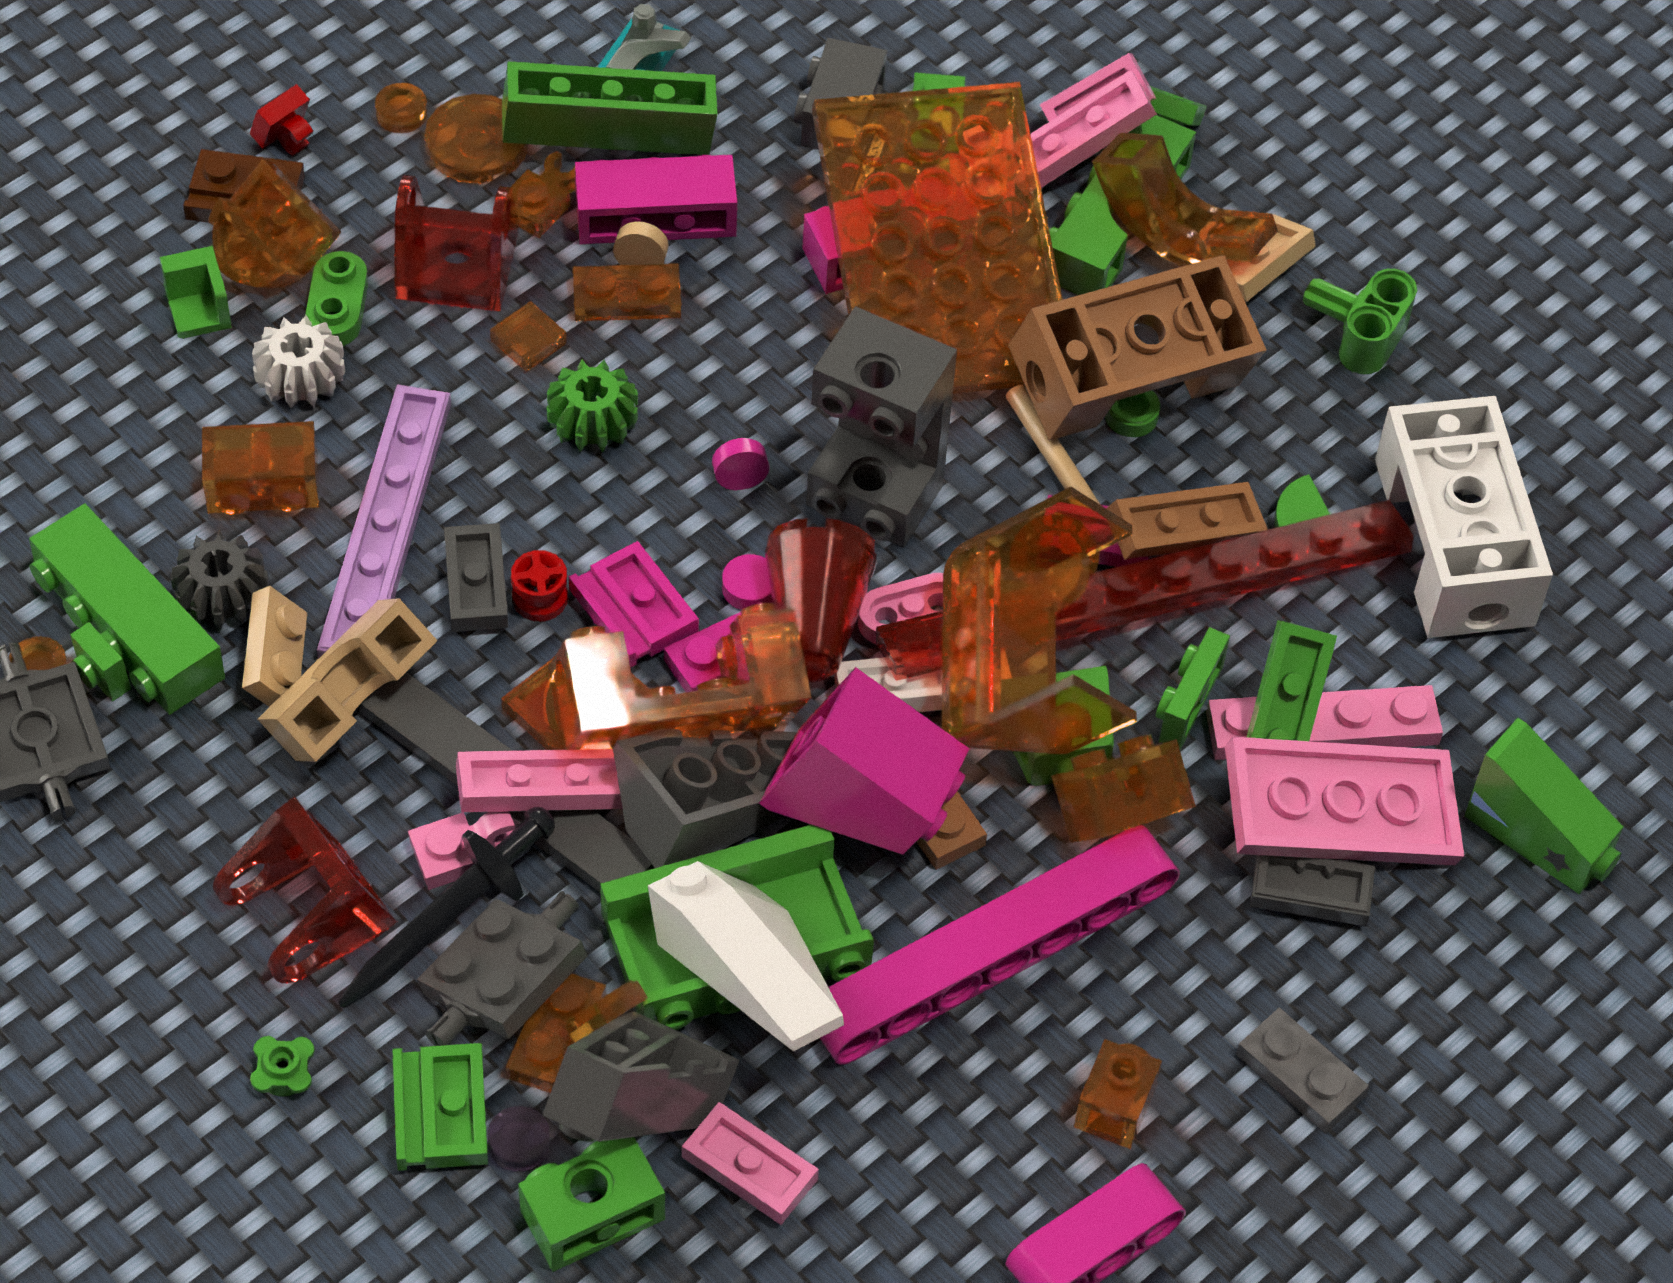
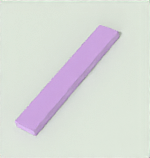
(388, 508)

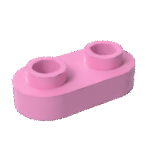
(900, 602)

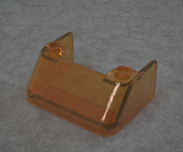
(1003, 631)

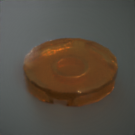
(468, 142)

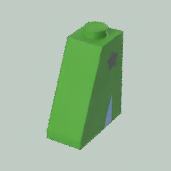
(1543, 810)

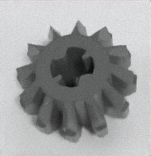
(218, 578)

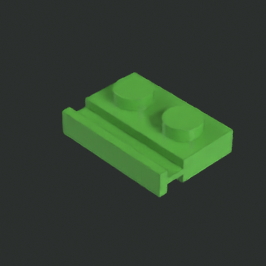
(440, 1106)

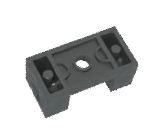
(891, 430)

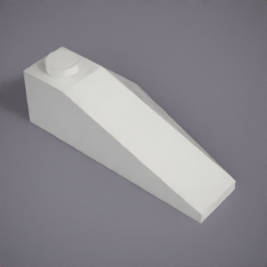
(744, 951)

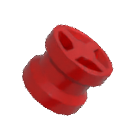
(546, 573)

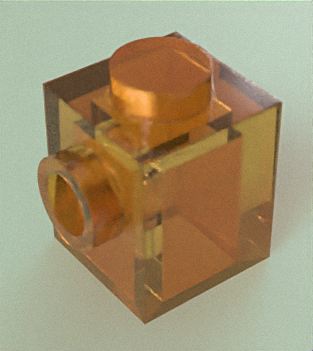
(1117, 1093)

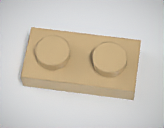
(1276, 257)
(273, 645)

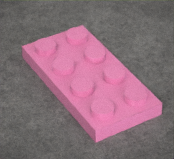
(1343, 801)

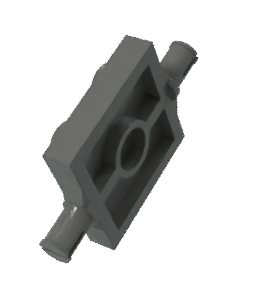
(45, 732)
(502, 968)

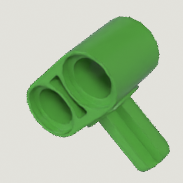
(1372, 319)

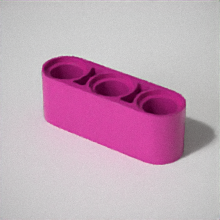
(1099, 1232)

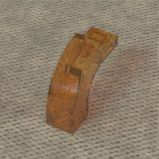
(1166, 214)

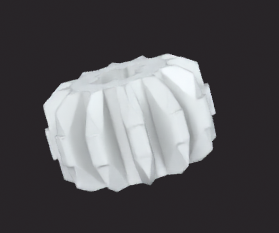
(298, 361)

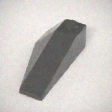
(695, 793)

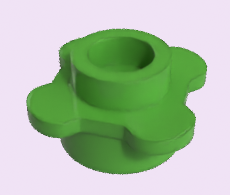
(287, 1080)

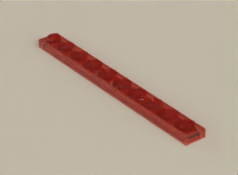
(1186, 579)

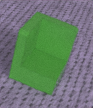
(195, 292)

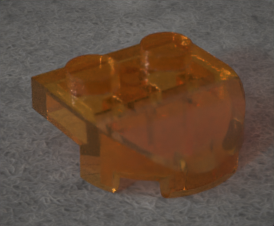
(269, 231)

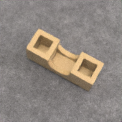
(368, 655)

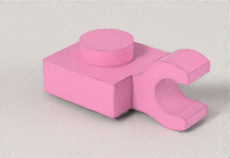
(442, 849)

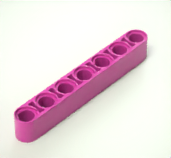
(998, 941)

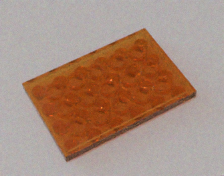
(940, 218)

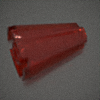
(825, 581)

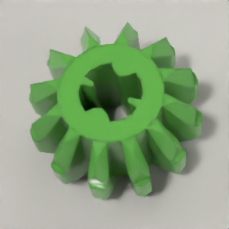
(592, 405)

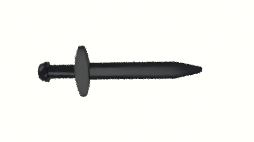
(489, 868)

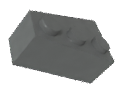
(637, 1081)

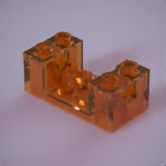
(758, 687)

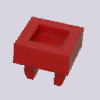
(283, 121)

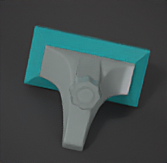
(645, 43)

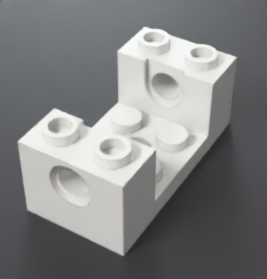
(1480, 558)

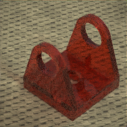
(431, 233)
(343, 918)

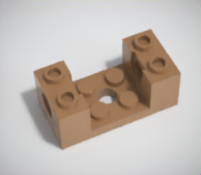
(1086, 355)

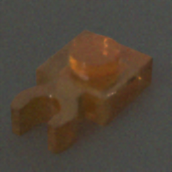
(544, 196)

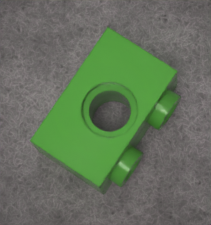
(577, 1229)

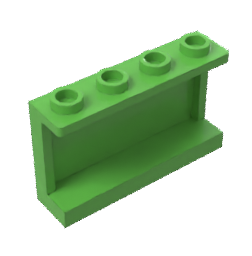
(789, 868)

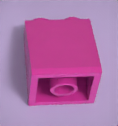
(868, 768)

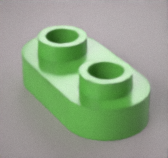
(341, 288)

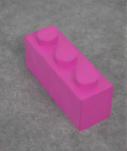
(676, 194)

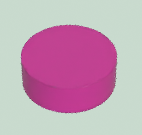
(740, 464)
(746, 581)

